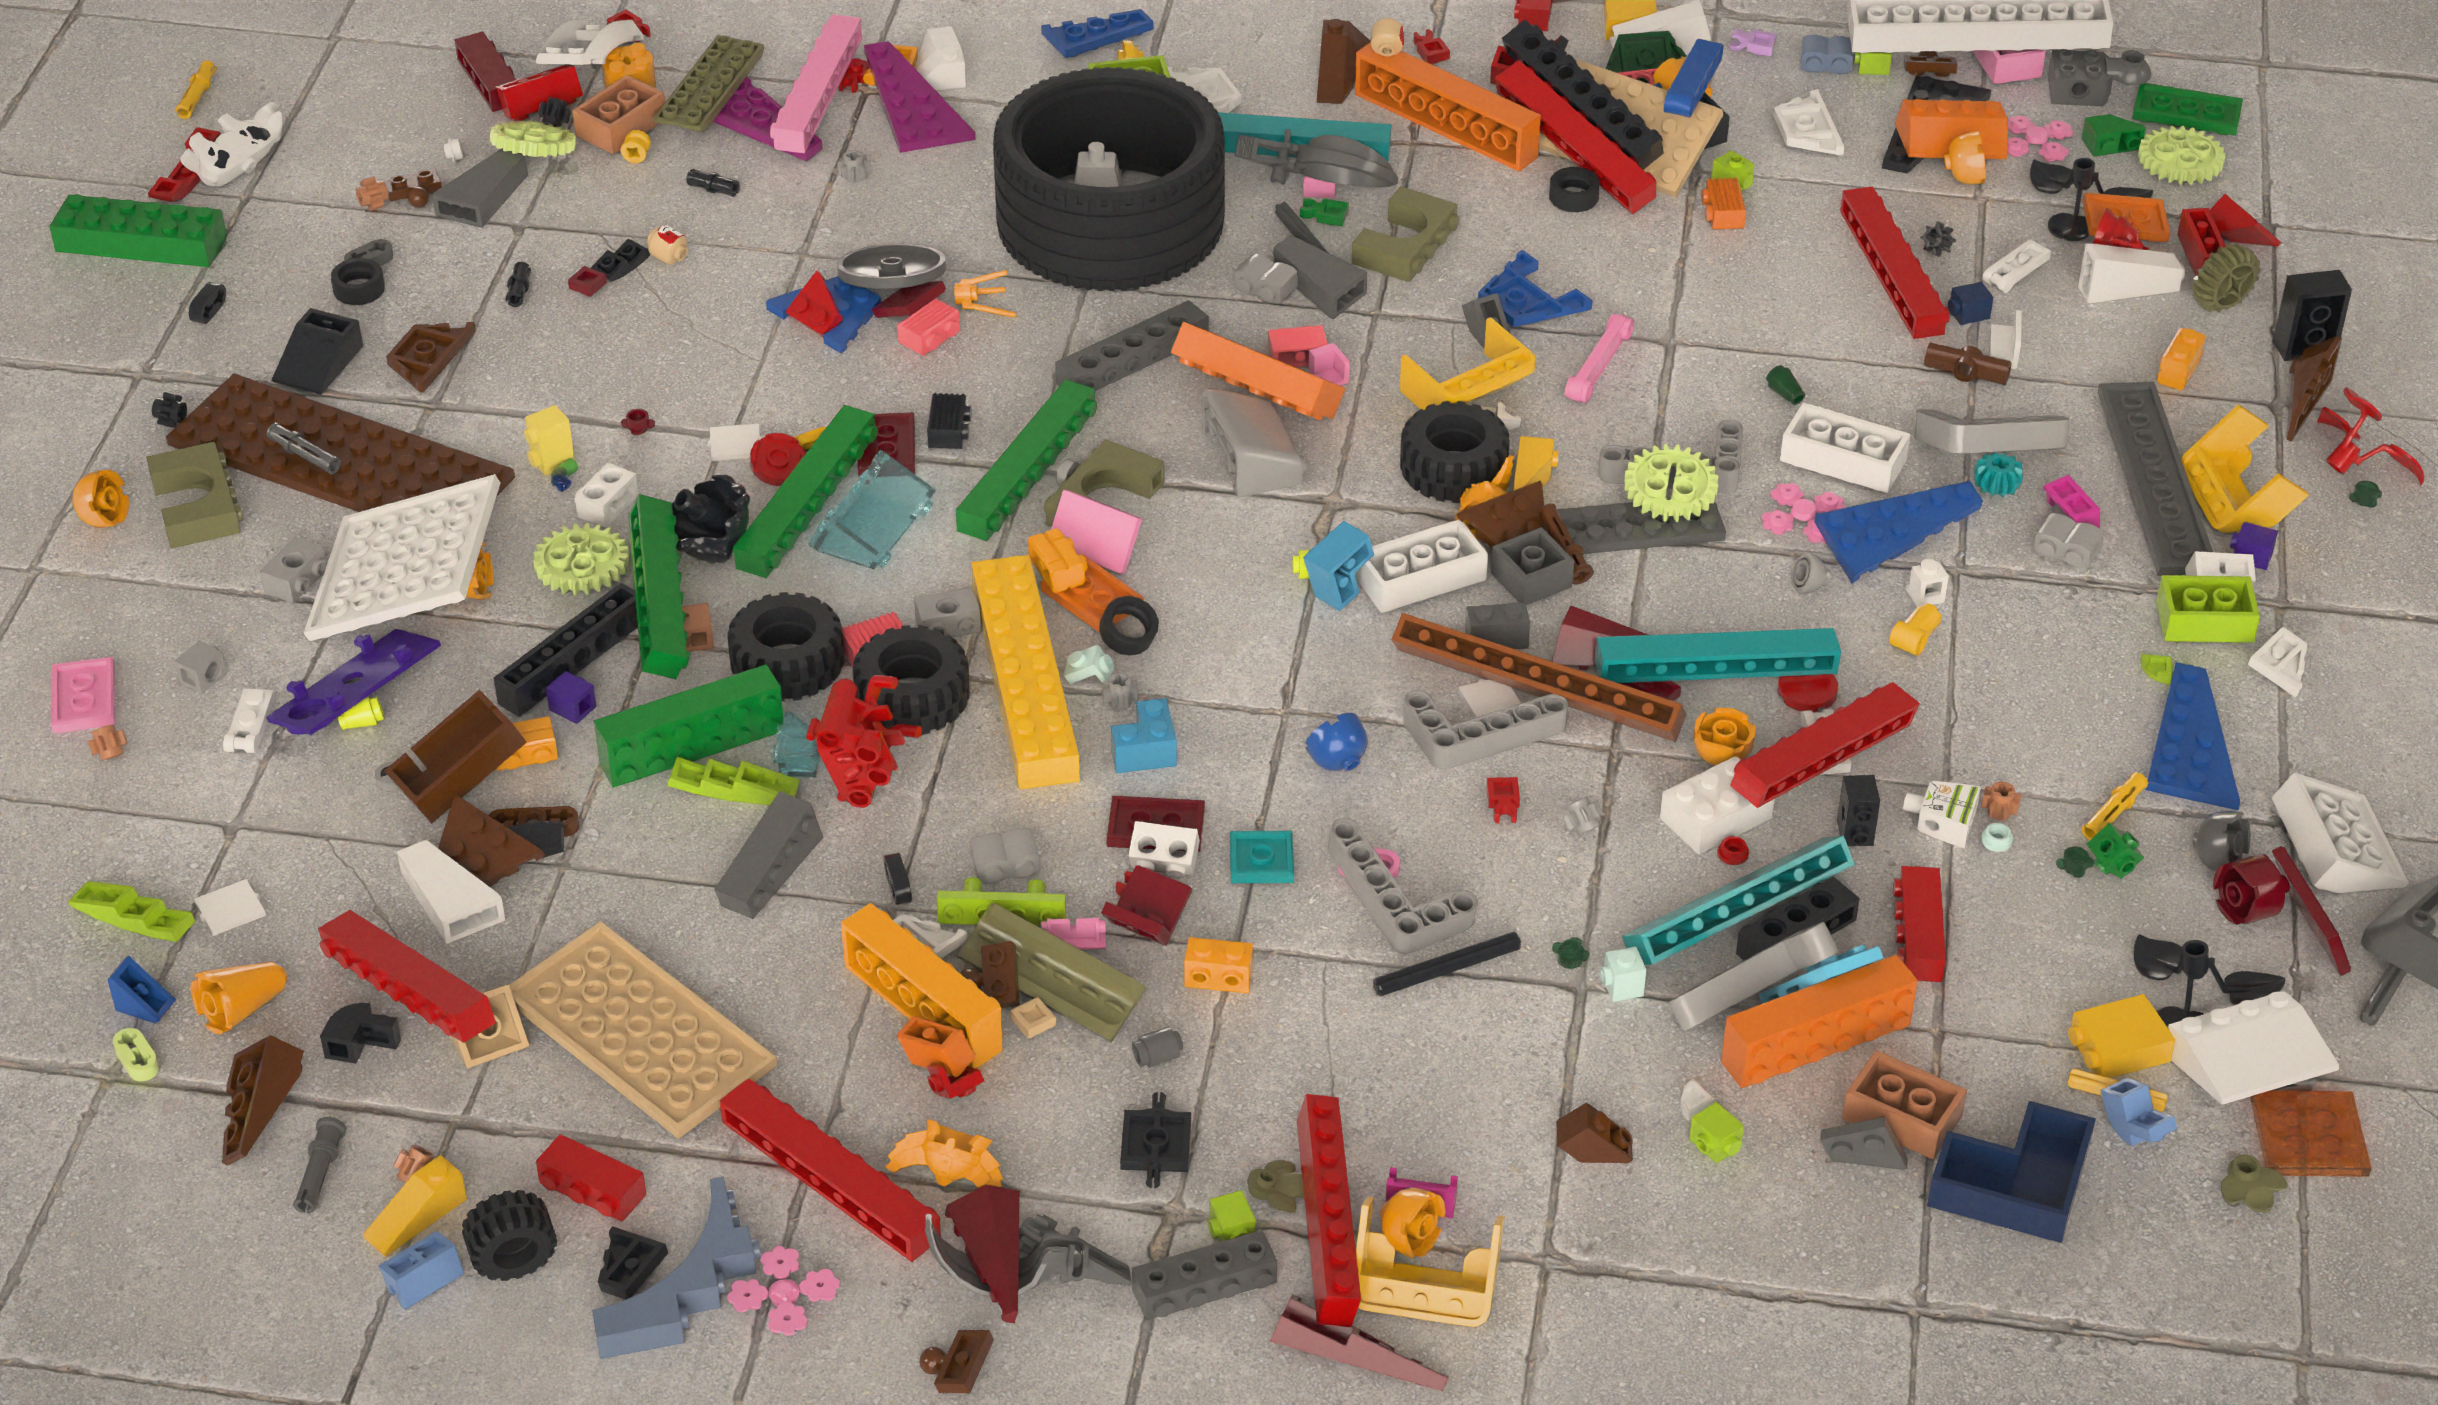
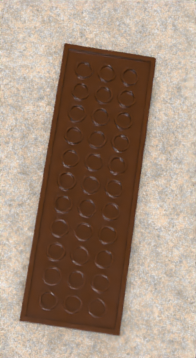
(376, 459)

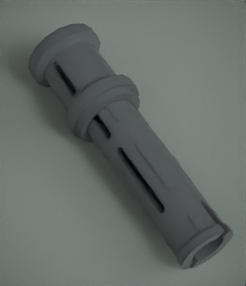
(322, 1152)

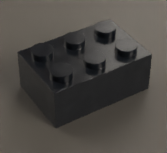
(2311, 311)

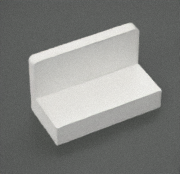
(2006, 340)

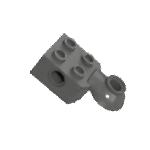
(2088, 75)

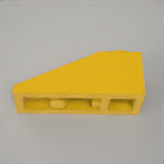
(1534, 461)
(417, 1205)

